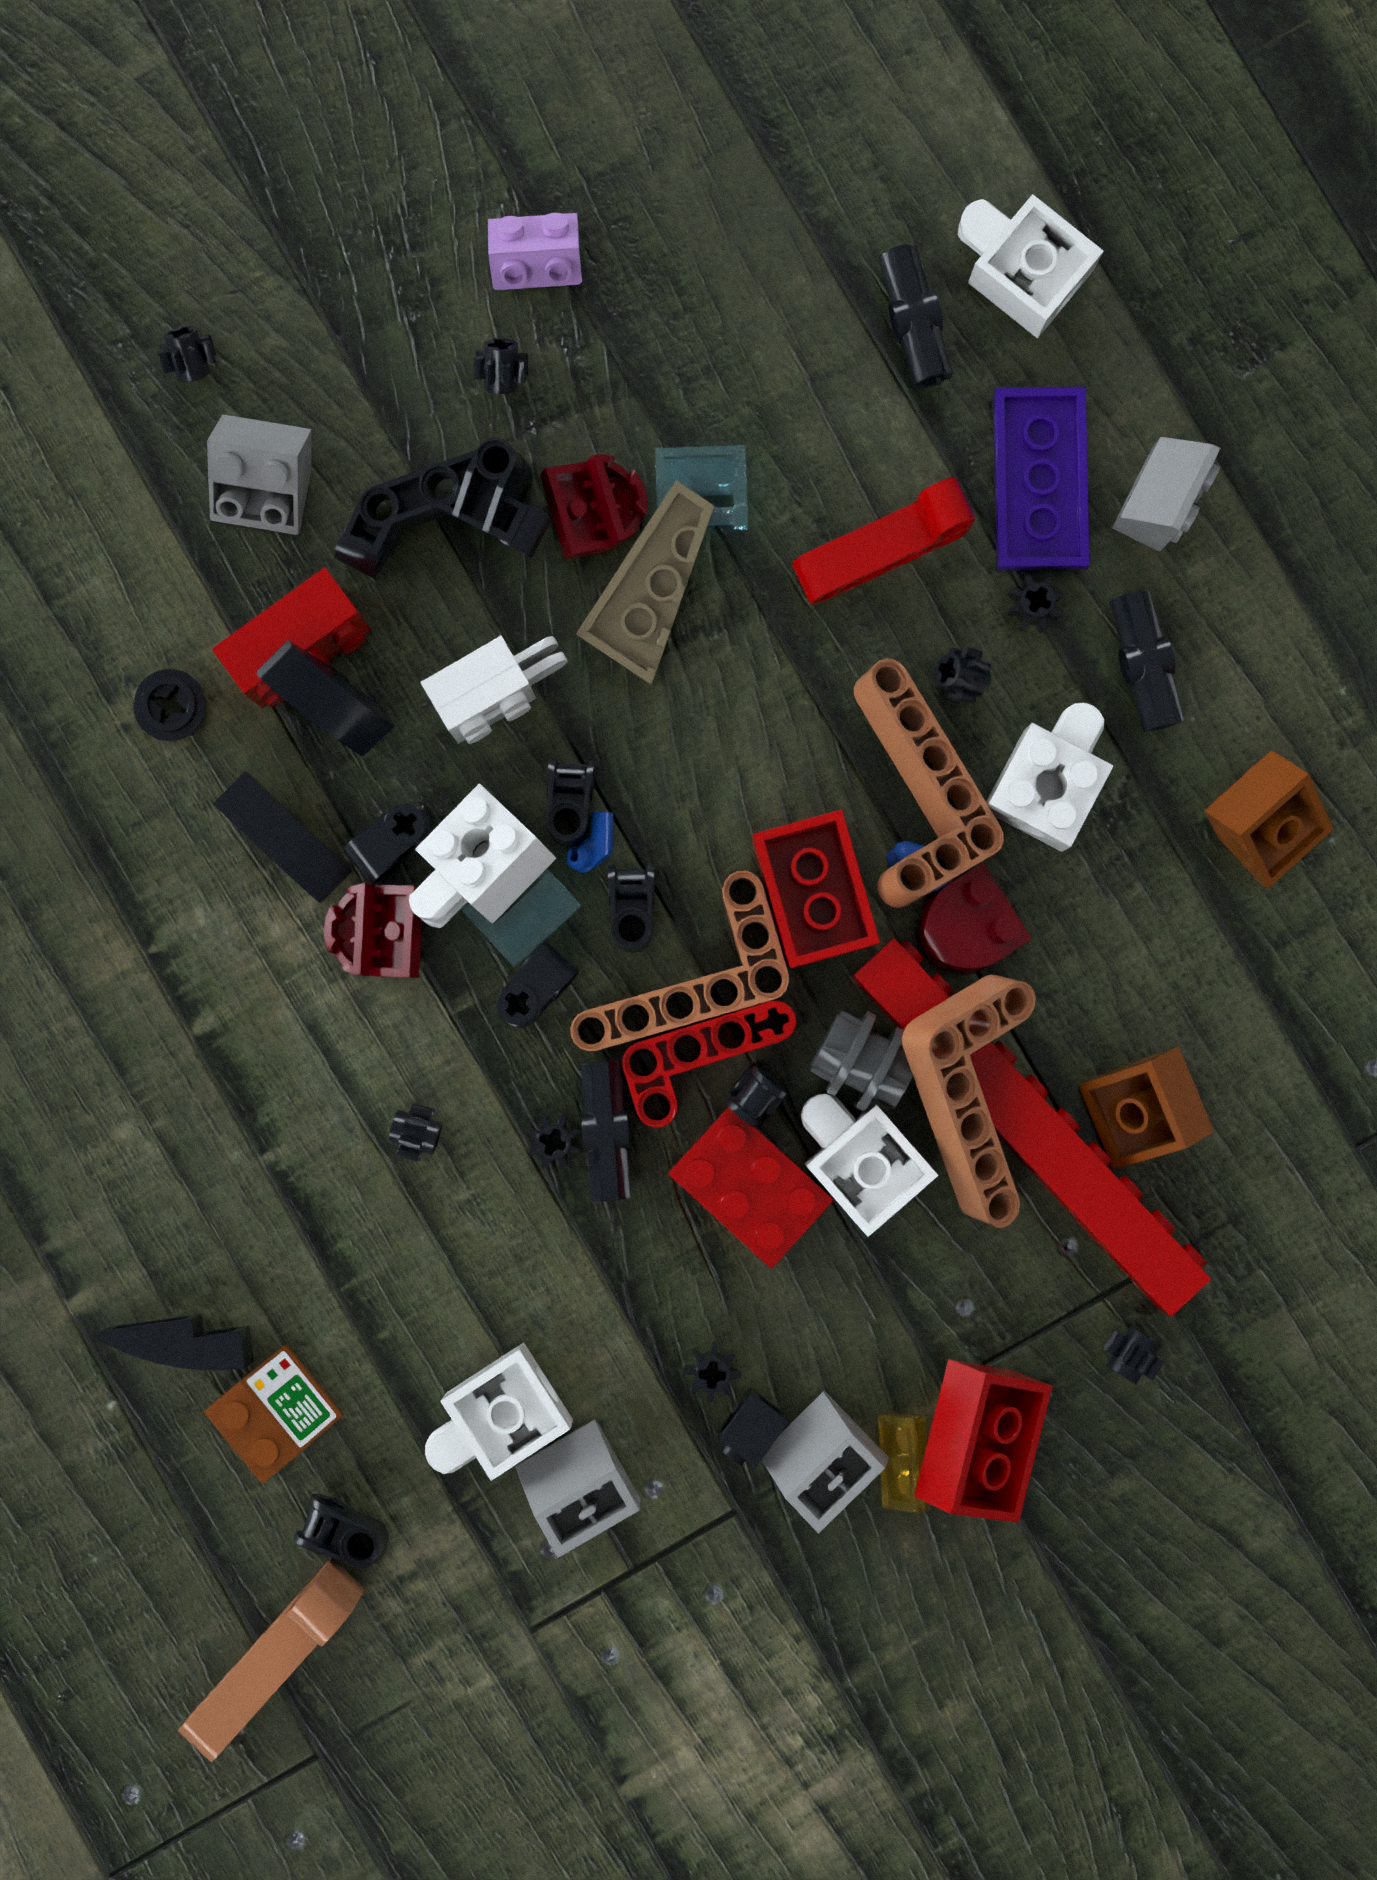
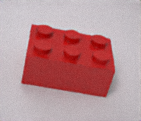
(311, 616)
(815, 889)
(750, 1187)
(983, 1441)

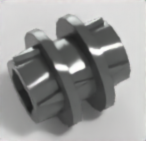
(863, 1061)

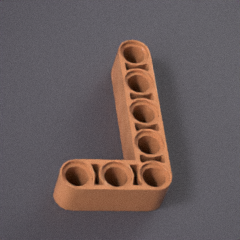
(928, 786)
(699, 989)
(940, 1060)
(269, 1662)

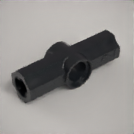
(915, 316)
(1146, 660)
(605, 1130)

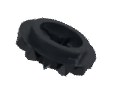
(164, 685)

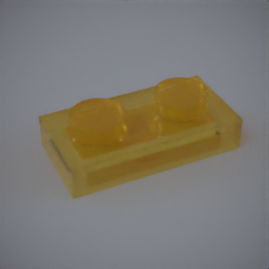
(904, 1442)

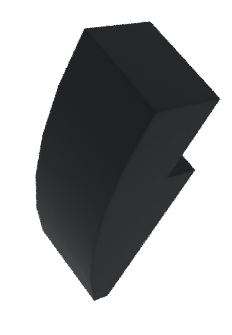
(325, 697)
(282, 837)
(182, 1343)

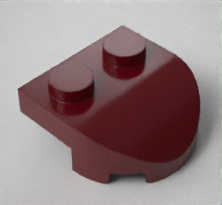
(594, 505)
(970, 924)
(375, 931)

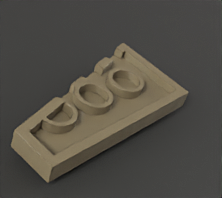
(646, 591)

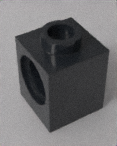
(751, 1429)

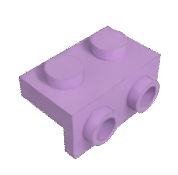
(534, 251)

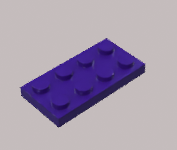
(1041, 478)

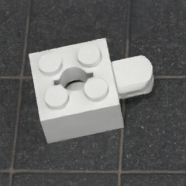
(1033, 244)
(490, 686)
(1053, 778)
(490, 876)
(863, 1161)
(498, 1417)

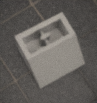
(258, 473)
(1165, 490)
(823, 1461)
(577, 1488)

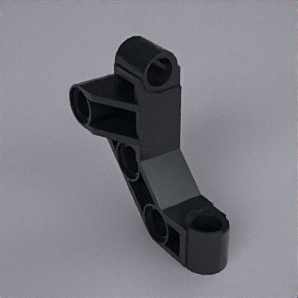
(478, 498)

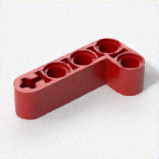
(883, 545)
(710, 1052)

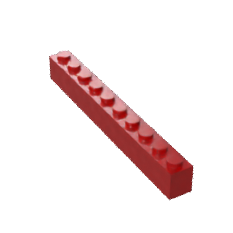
(1048, 1142)

